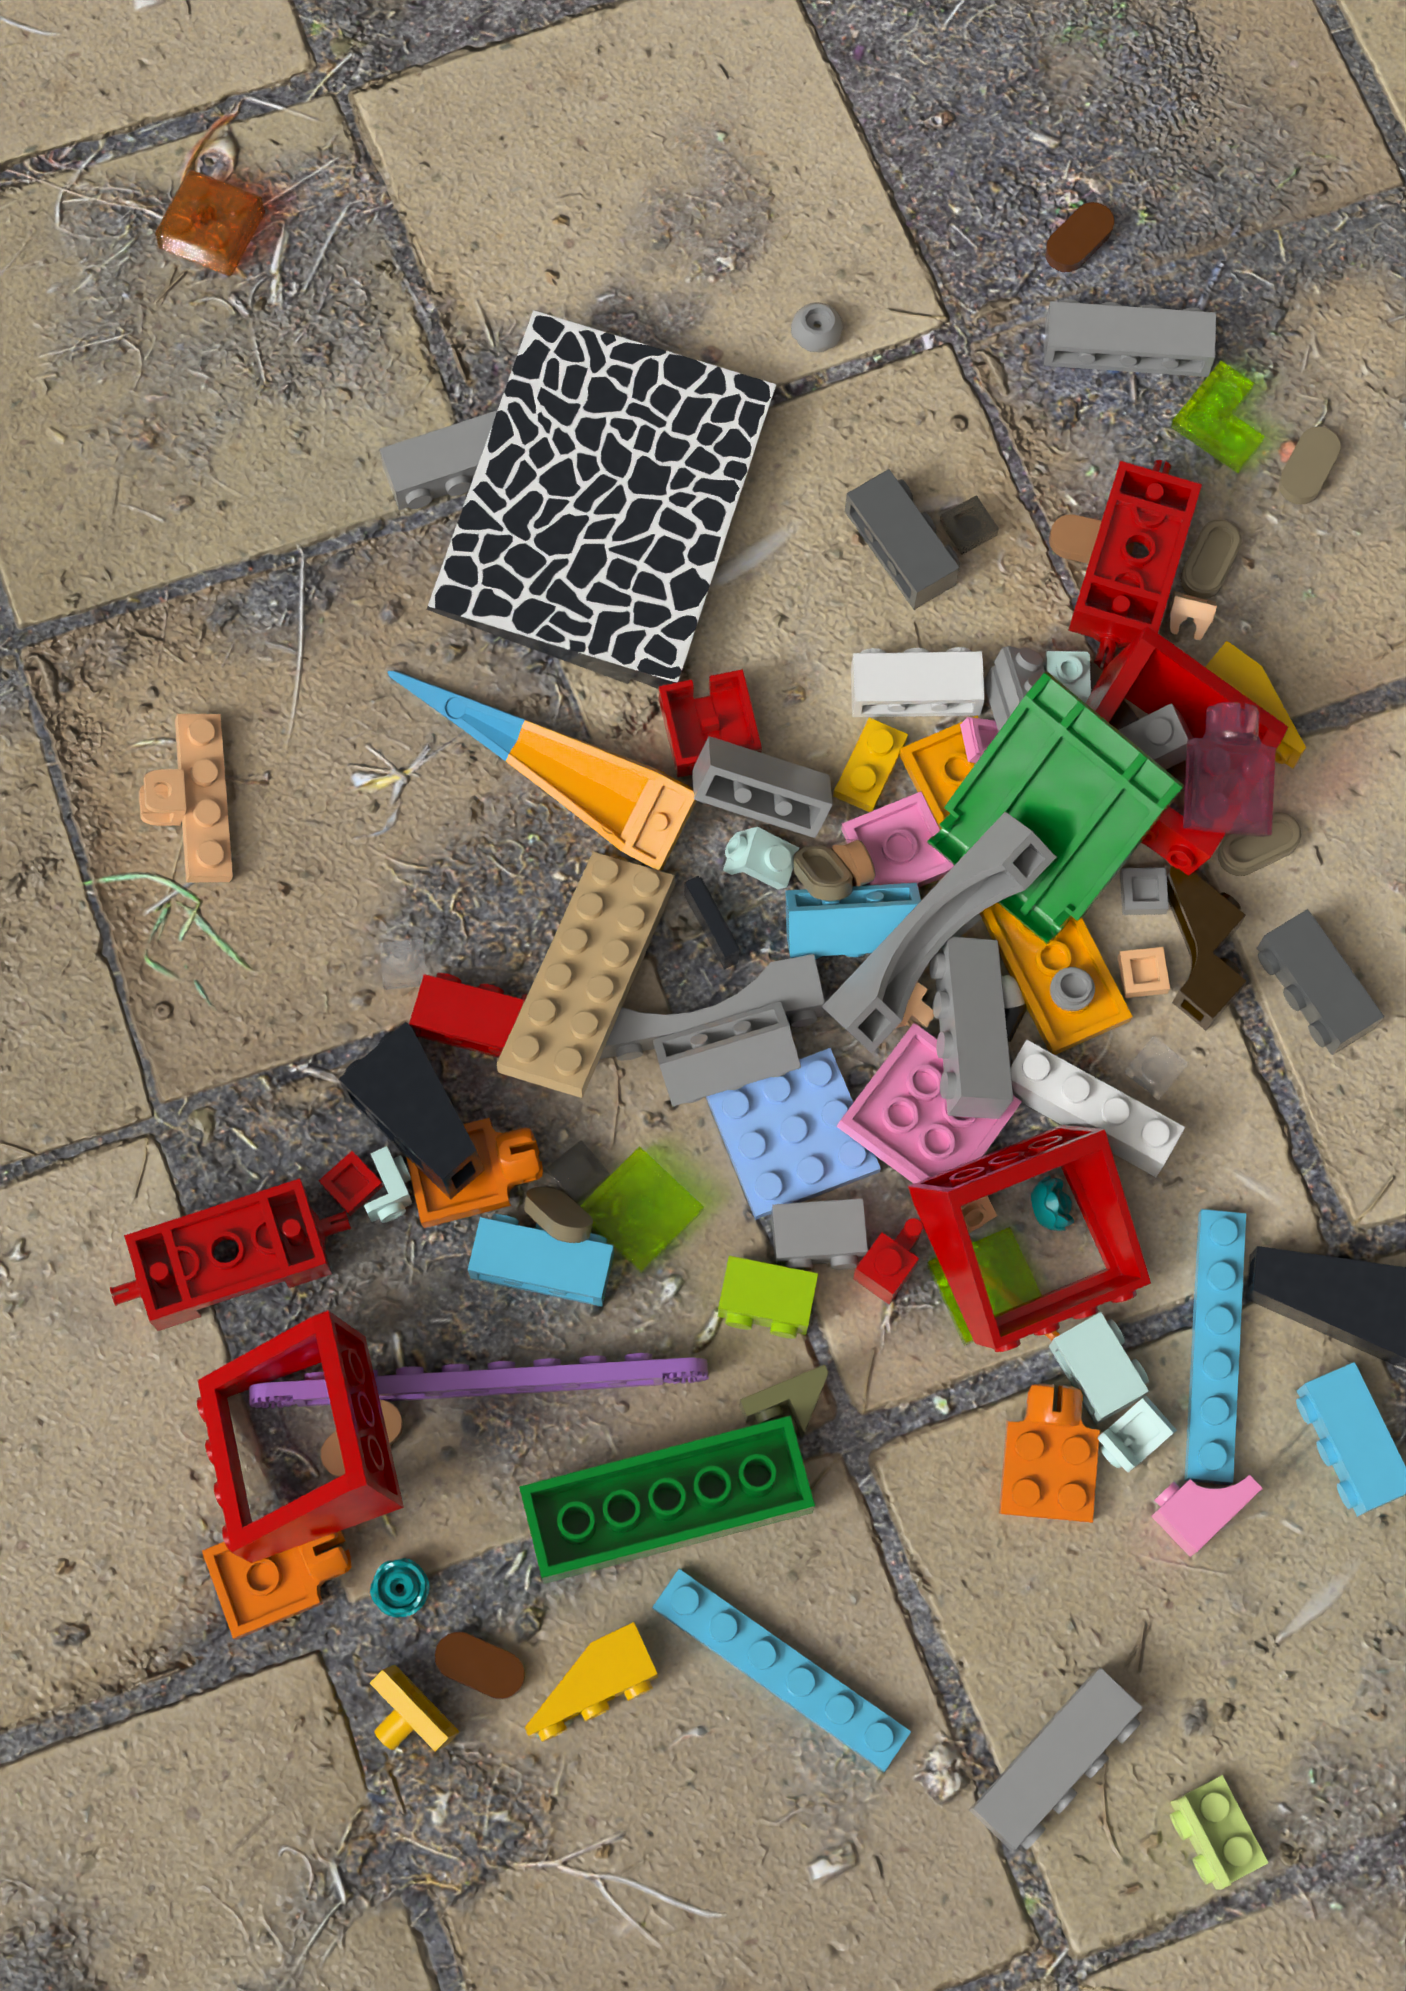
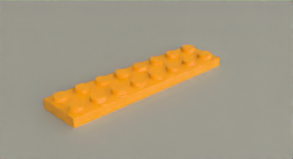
(937, 770)

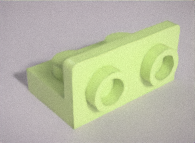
(1217, 1833)

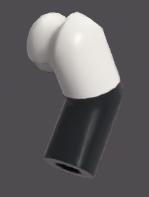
(1013, 1005)

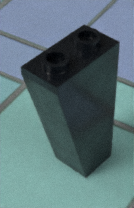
(410, 1106)
(1335, 1296)

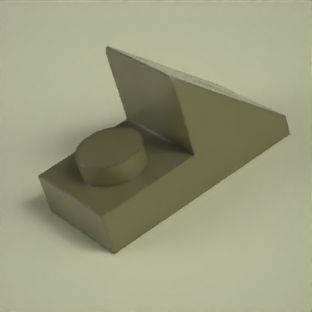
(797, 1393)

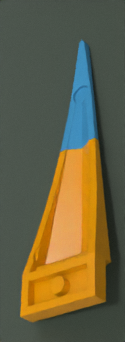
(617, 797)

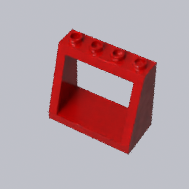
(1152, 676)
(1098, 1191)
(370, 1475)

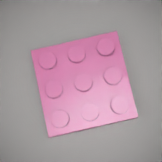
(907, 1119)

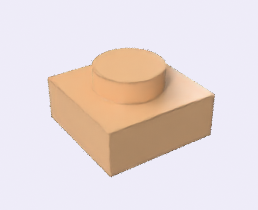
(1143, 972)

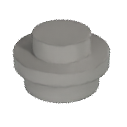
(1072, 989)

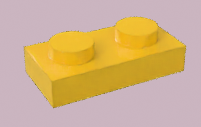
(870, 765)

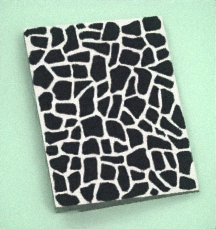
(602, 501)

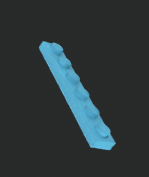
(1215, 1347)
(781, 1670)

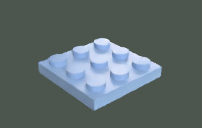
(787, 1135)

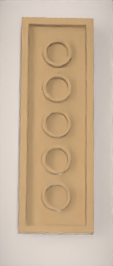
(586, 975)

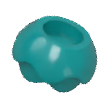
(1051, 1204)
(386, 1580)

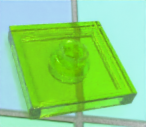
(641, 1209)
(1003, 1273)

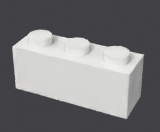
(917, 683)

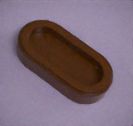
(1079, 237)
(479, 1665)

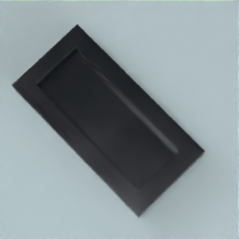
(711, 922)

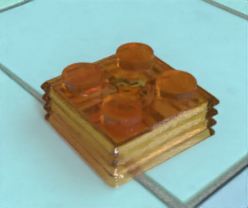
(218, 243)

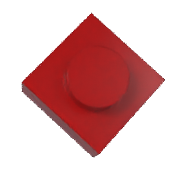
(351, 1183)

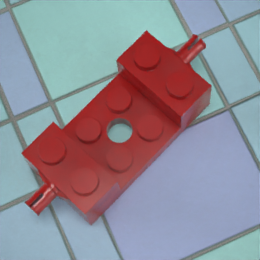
(1125, 592)
(276, 1240)

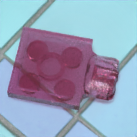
(1230, 774)

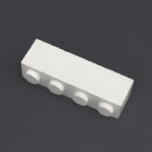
(1084, 1101)

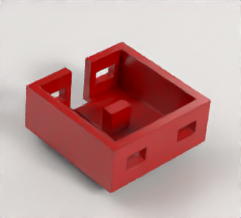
(722, 715)

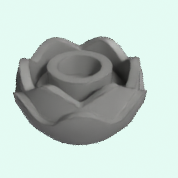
(814, 338)

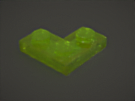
(1210, 420)

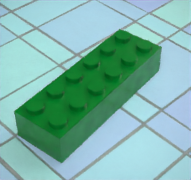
(667, 1499)

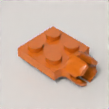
(507, 1162)
(1050, 1459)
(276, 1586)

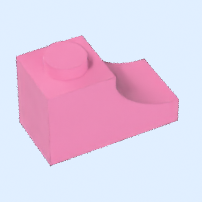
(1197, 1513)

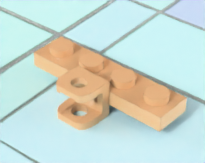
(194, 797)

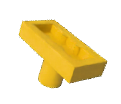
(410, 1712)

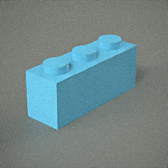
(849, 924)
(539, 1263)
(1353, 1439)

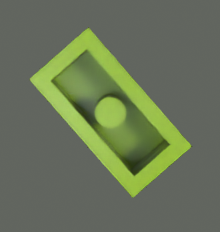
(767, 1297)

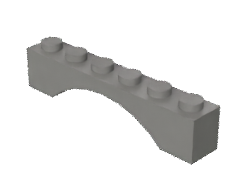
(994, 868)
(788, 980)

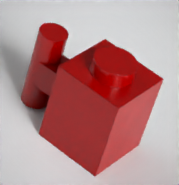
(889, 1262)

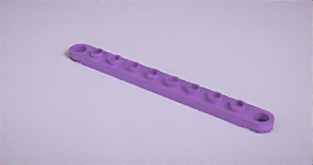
(499, 1379)

